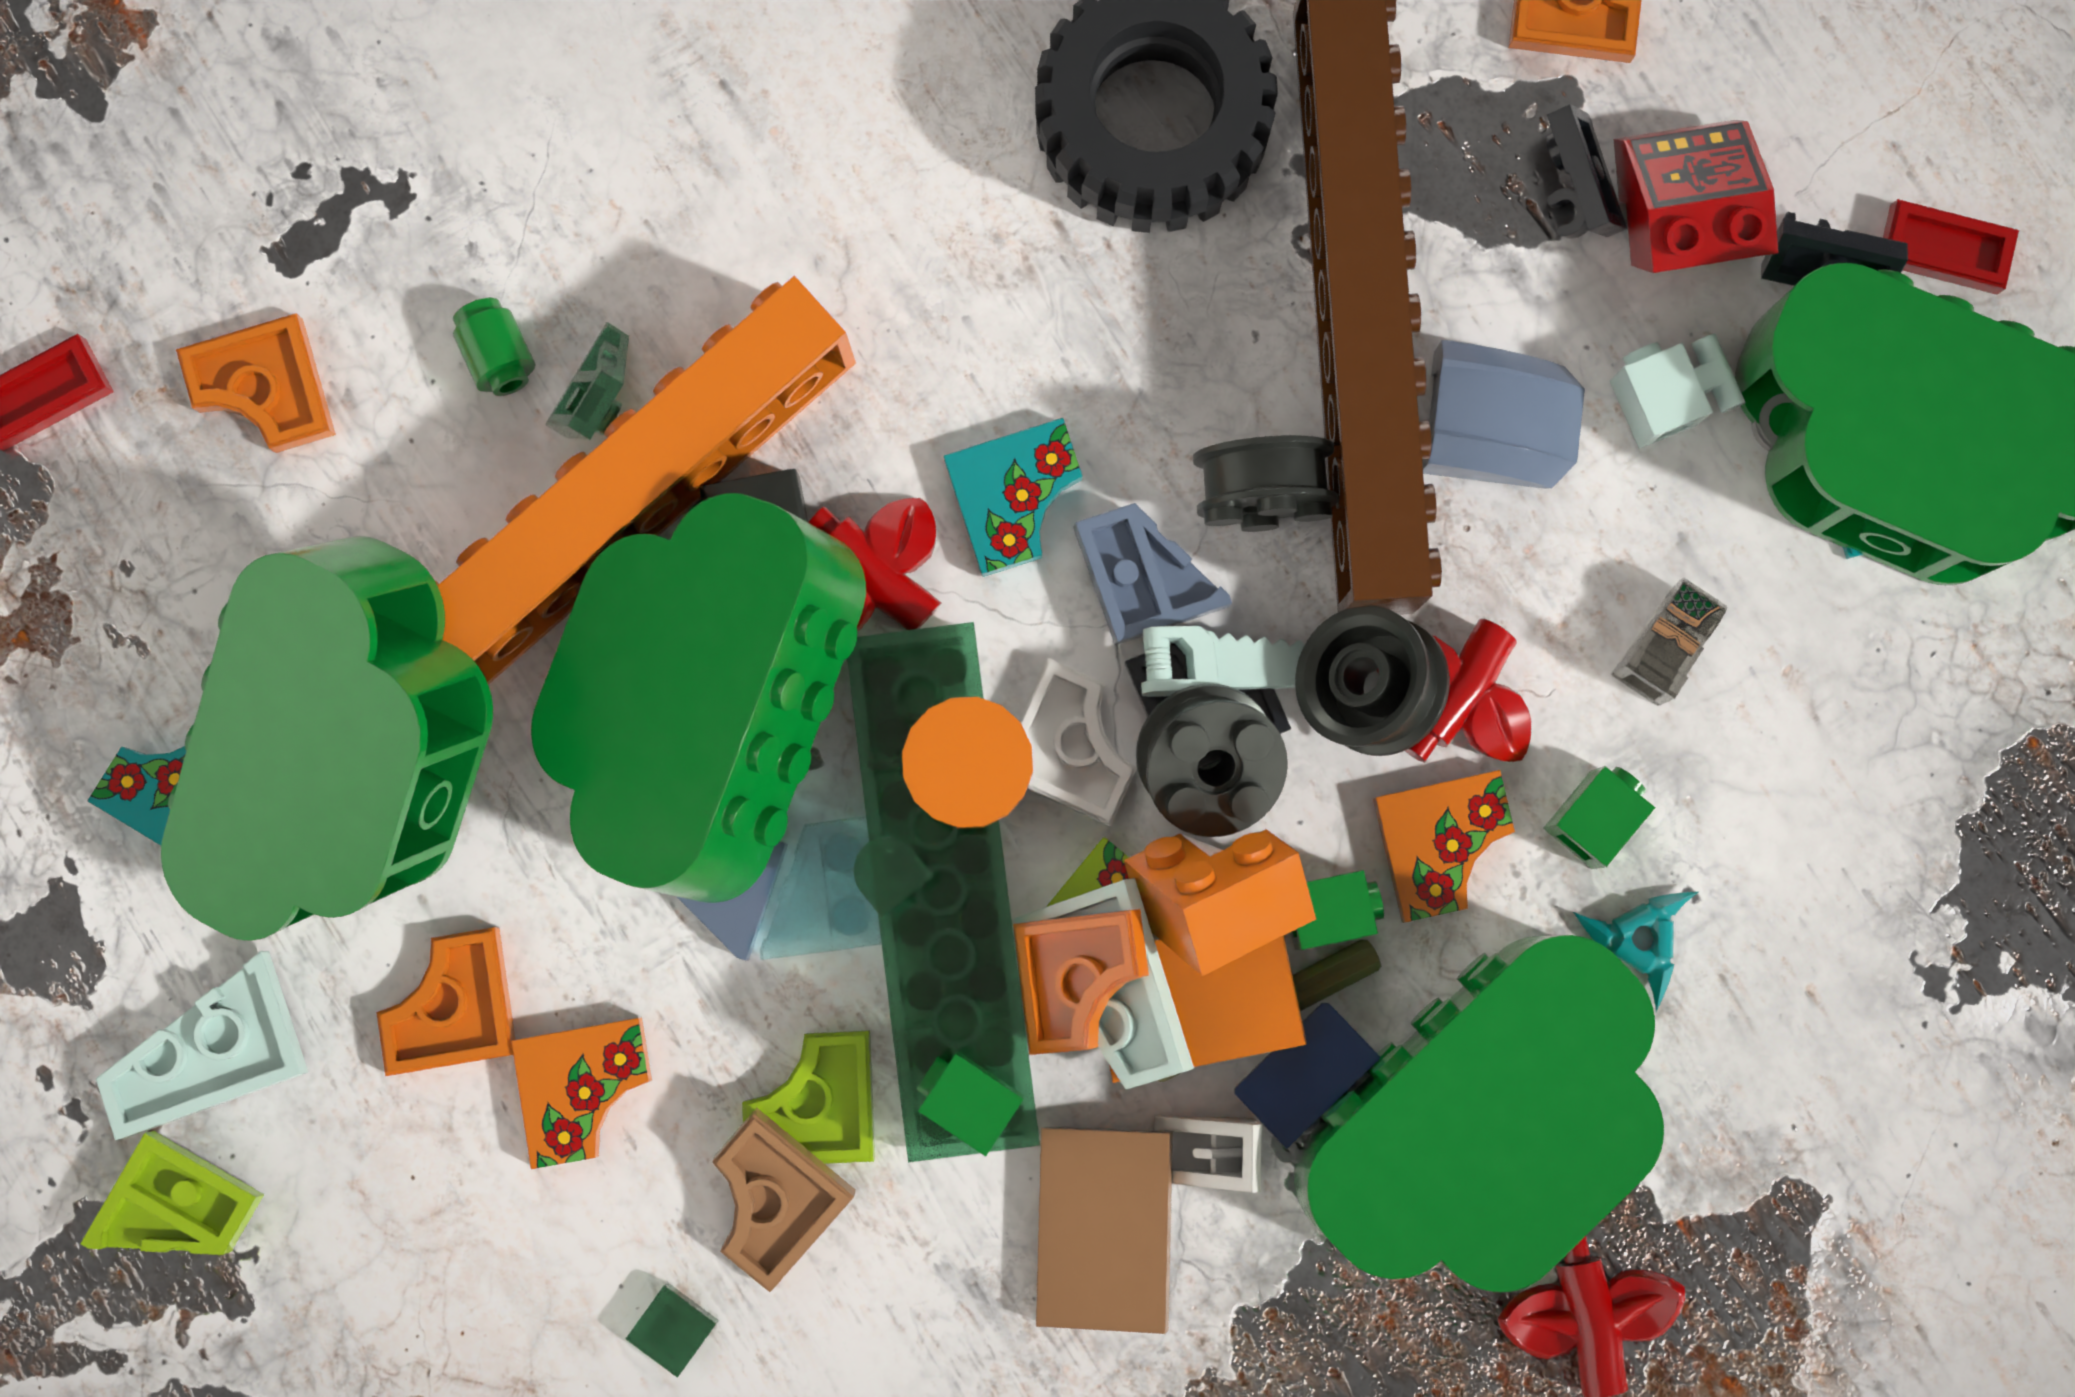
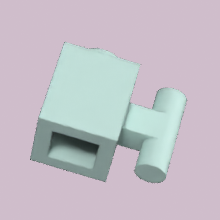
(1667, 395)

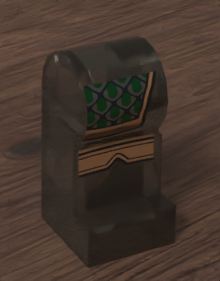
(1670, 643)

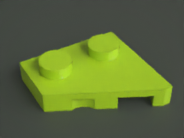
(172, 1203)

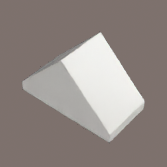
(1215, 1151)

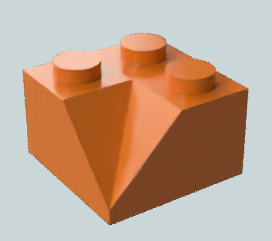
(1219, 901)

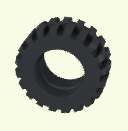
(1150, 183)

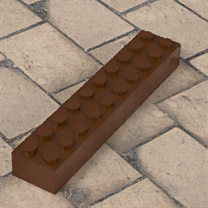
(1365, 304)

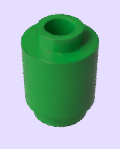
(492, 347)

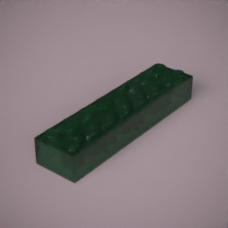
(954, 938)

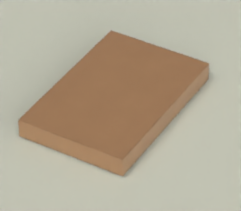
(1104, 1229)

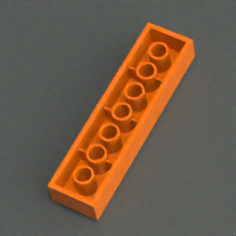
(643, 473)

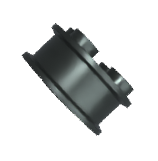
(1265, 480)
(1409, 687)
(1233, 791)

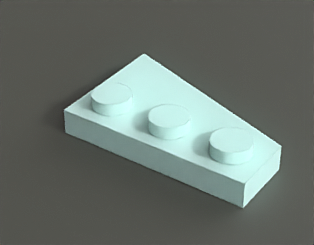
(1140, 1022)
(213, 1053)

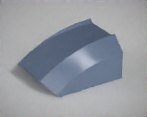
(1502, 416)

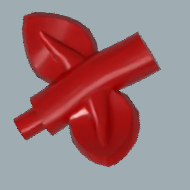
(893, 544)
(1487, 712)
(1593, 1317)

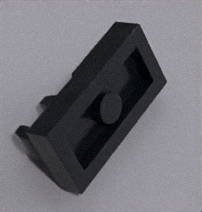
(1577, 151)
(1810, 246)

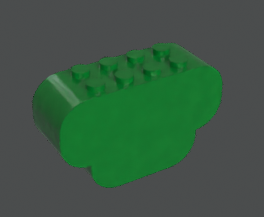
(1912, 424)
(697, 693)
(324, 742)
(1493, 1123)

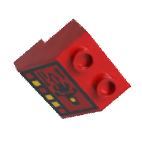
(1695, 196)

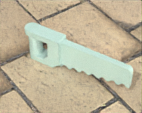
(1216, 660)

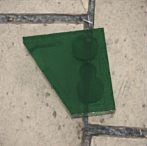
(590, 397)

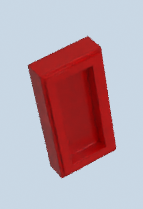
(1953, 246)
(49, 389)

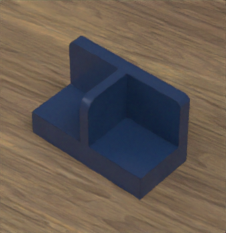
(1304, 1081)

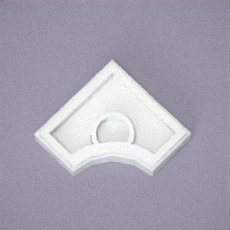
(1069, 746)

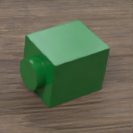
(1600, 816)
(1343, 910)
(968, 1101)

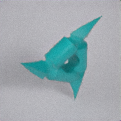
(1657, 918)

